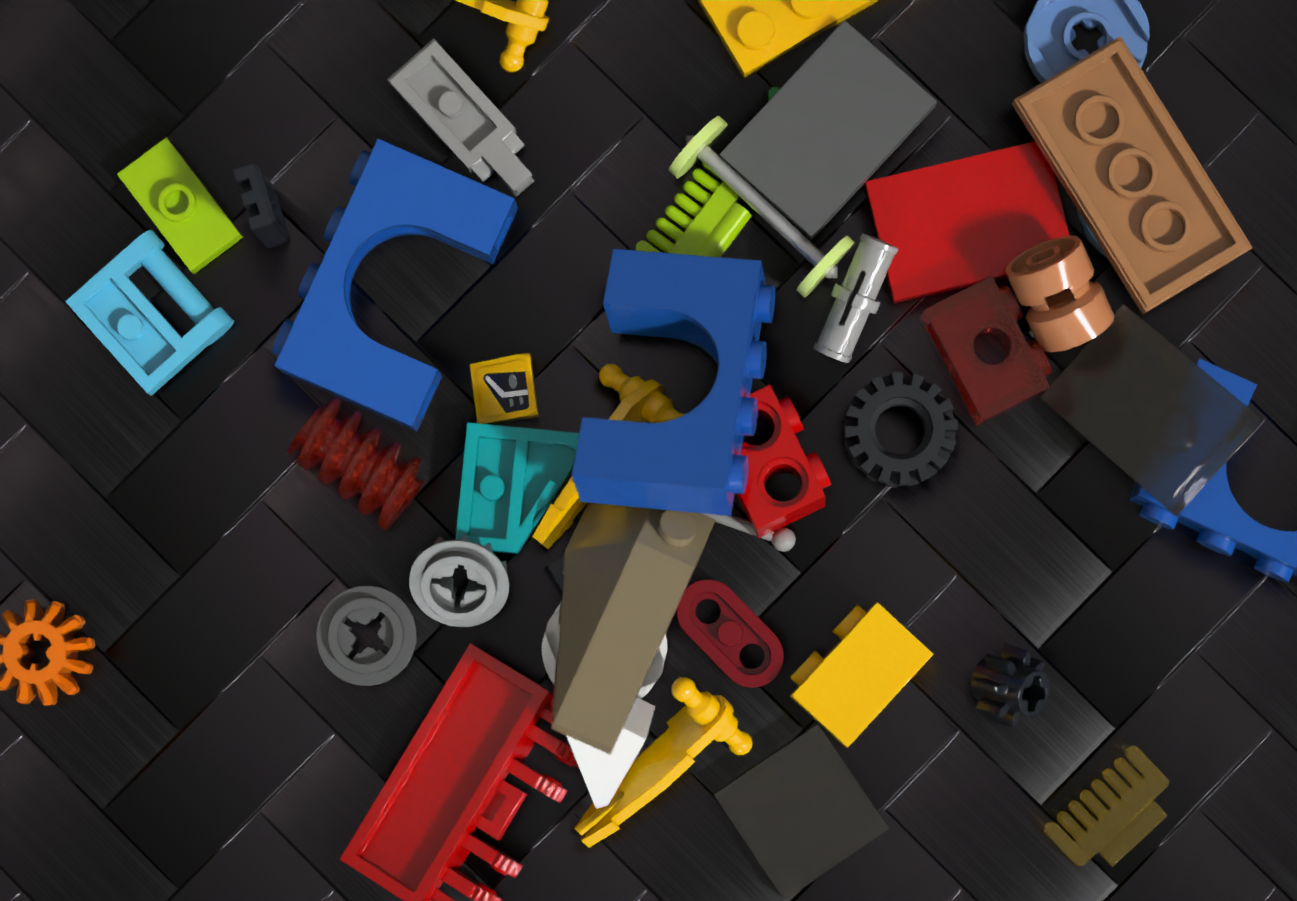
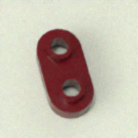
(730, 633)

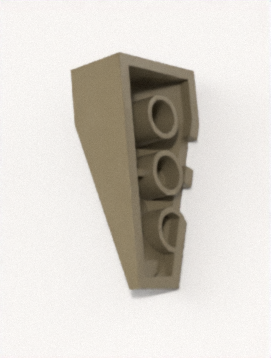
(616, 605)

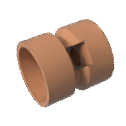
(1062, 299)

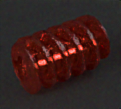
(357, 462)

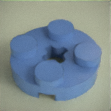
(1051, 31)

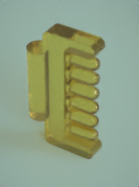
(1123, 823)

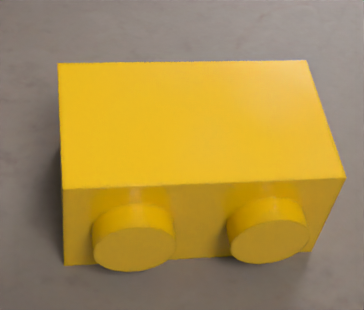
(859, 673)

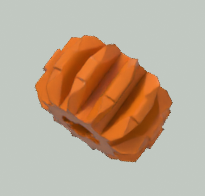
(61, 653)

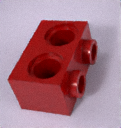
(779, 456)

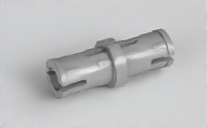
(855, 298)

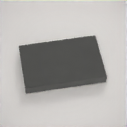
(828, 130)

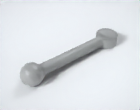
(781, 539)

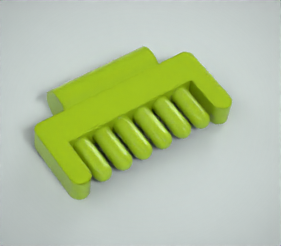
(713, 225)

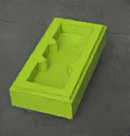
(180, 205)

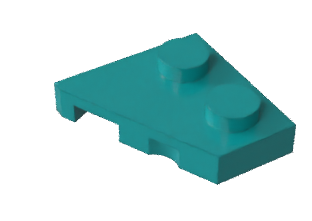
(510, 482)

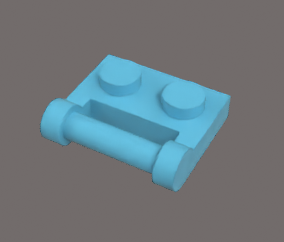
(133, 325)

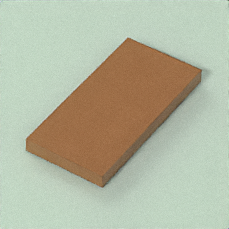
(1131, 175)

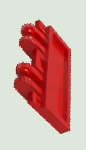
(457, 782)

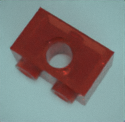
(986, 387)

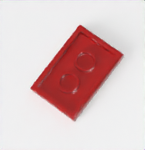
(964, 218)

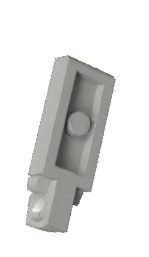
(462, 116)

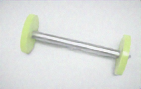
(699, 148)

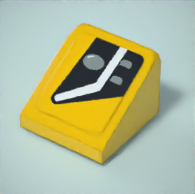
(504, 389)

